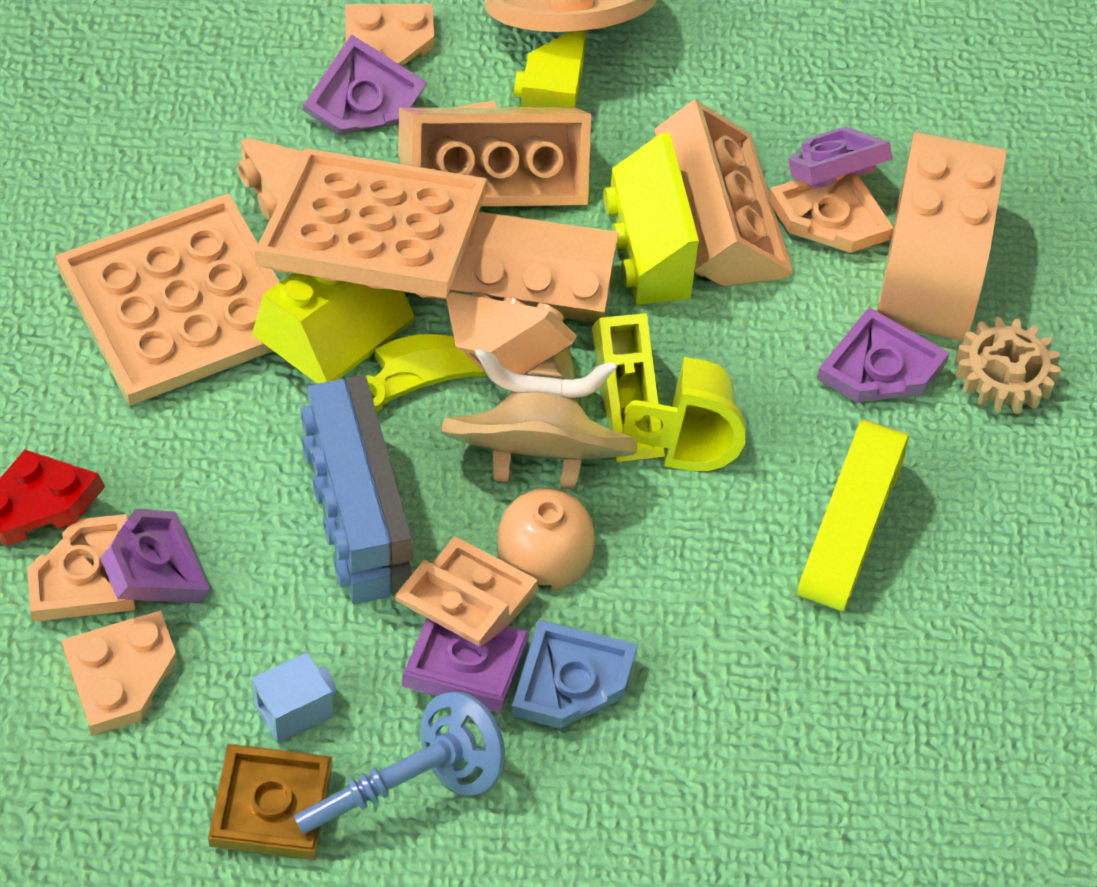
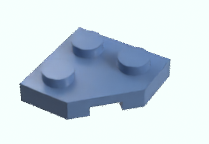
(571, 675)

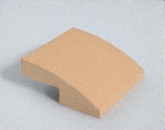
(468, 591)

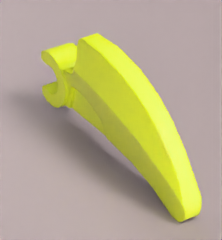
(418, 363)

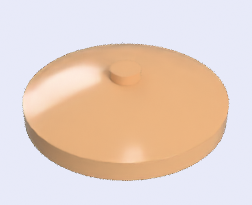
(565, 14)

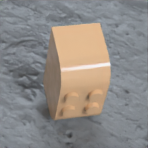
(941, 235)

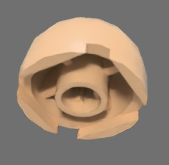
(547, 537)

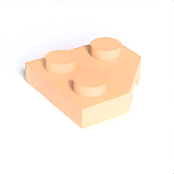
(393, 29)
(832, 215)
(72, 576)
(120, 669)

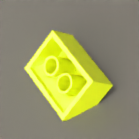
(653, 223)
(329, 324)

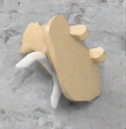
(541, 418)

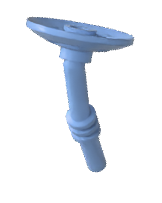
(445, 751)

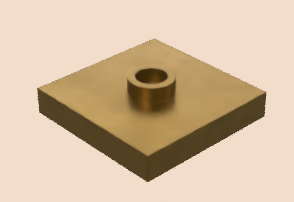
(262, 794)

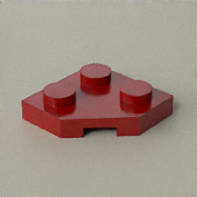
(43, 492)

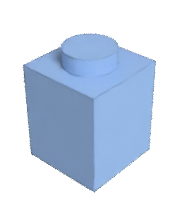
(294, 696)

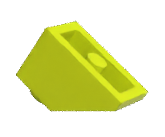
(553, 73)

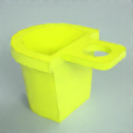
(703, 424)

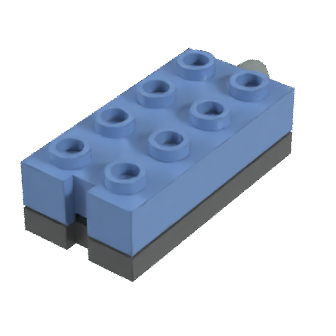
(356, 489)

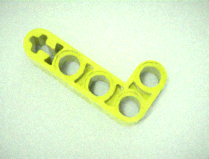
(853, 514)

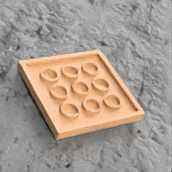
(372, 223)
(171, 297)

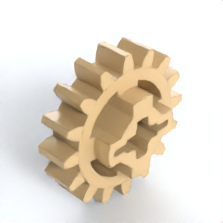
(1007, 365)

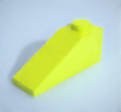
(628, 344)

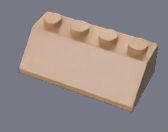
(522, 152)
(726, 198)
(539, 264)

